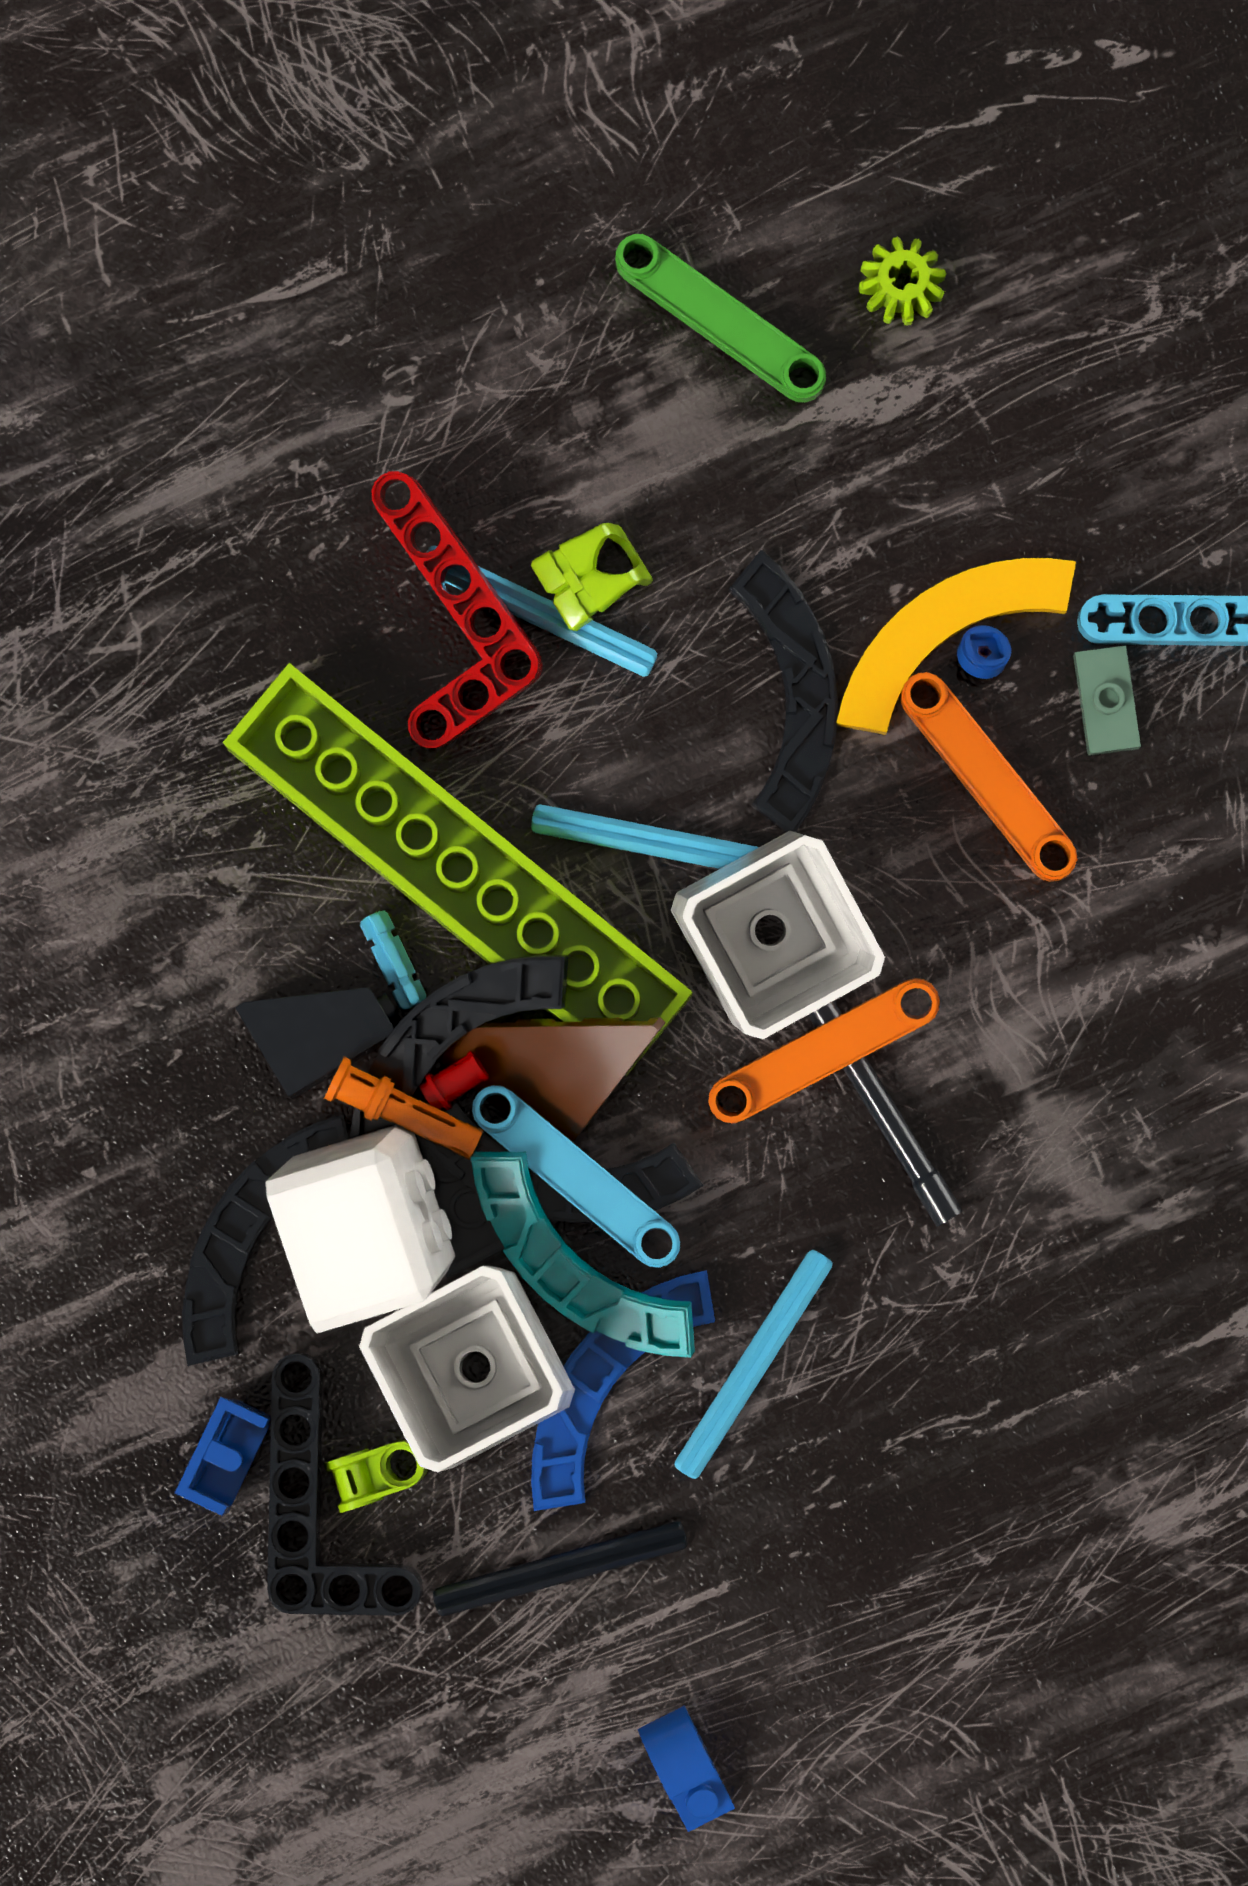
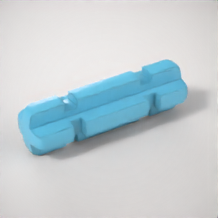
(393, 960)

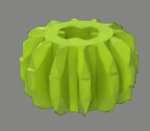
(916, 293)

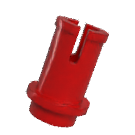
(453, 1081)

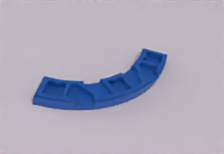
(593, 1371)

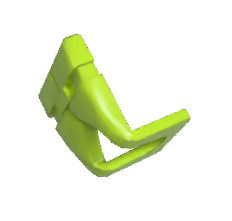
(575, 581)

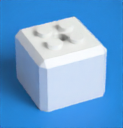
(823, 941)
(361, 1227)
(420, 1360)

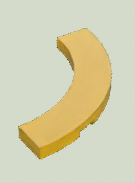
(937, 616)

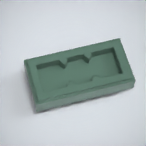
(1106, 700)

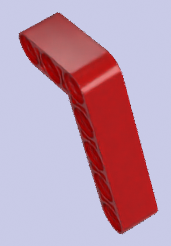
(463, 609)

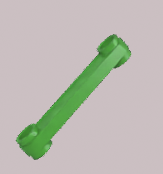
(720, 318)

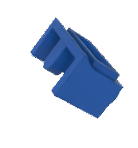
(224, 1455)

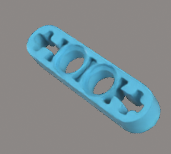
(1178, 613)

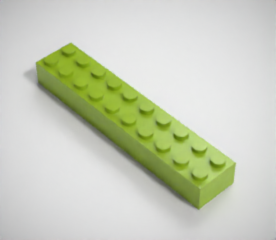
(443, 853)

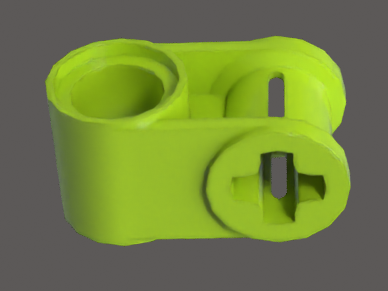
(371, 1475)

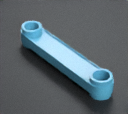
(576, 1176)

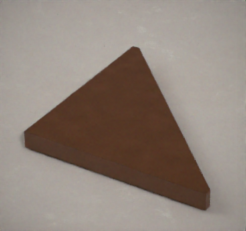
(557, 1066)

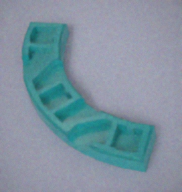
(562, 1276)

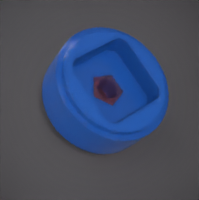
(984, 652)

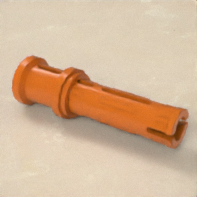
(381, 1100)

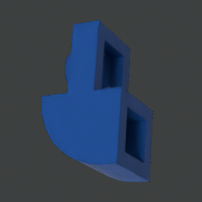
(685, 1768)

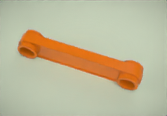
(988, 776)
(823, 1050)

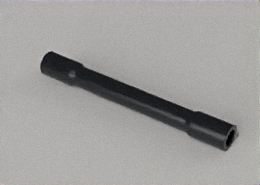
(925, 1178)

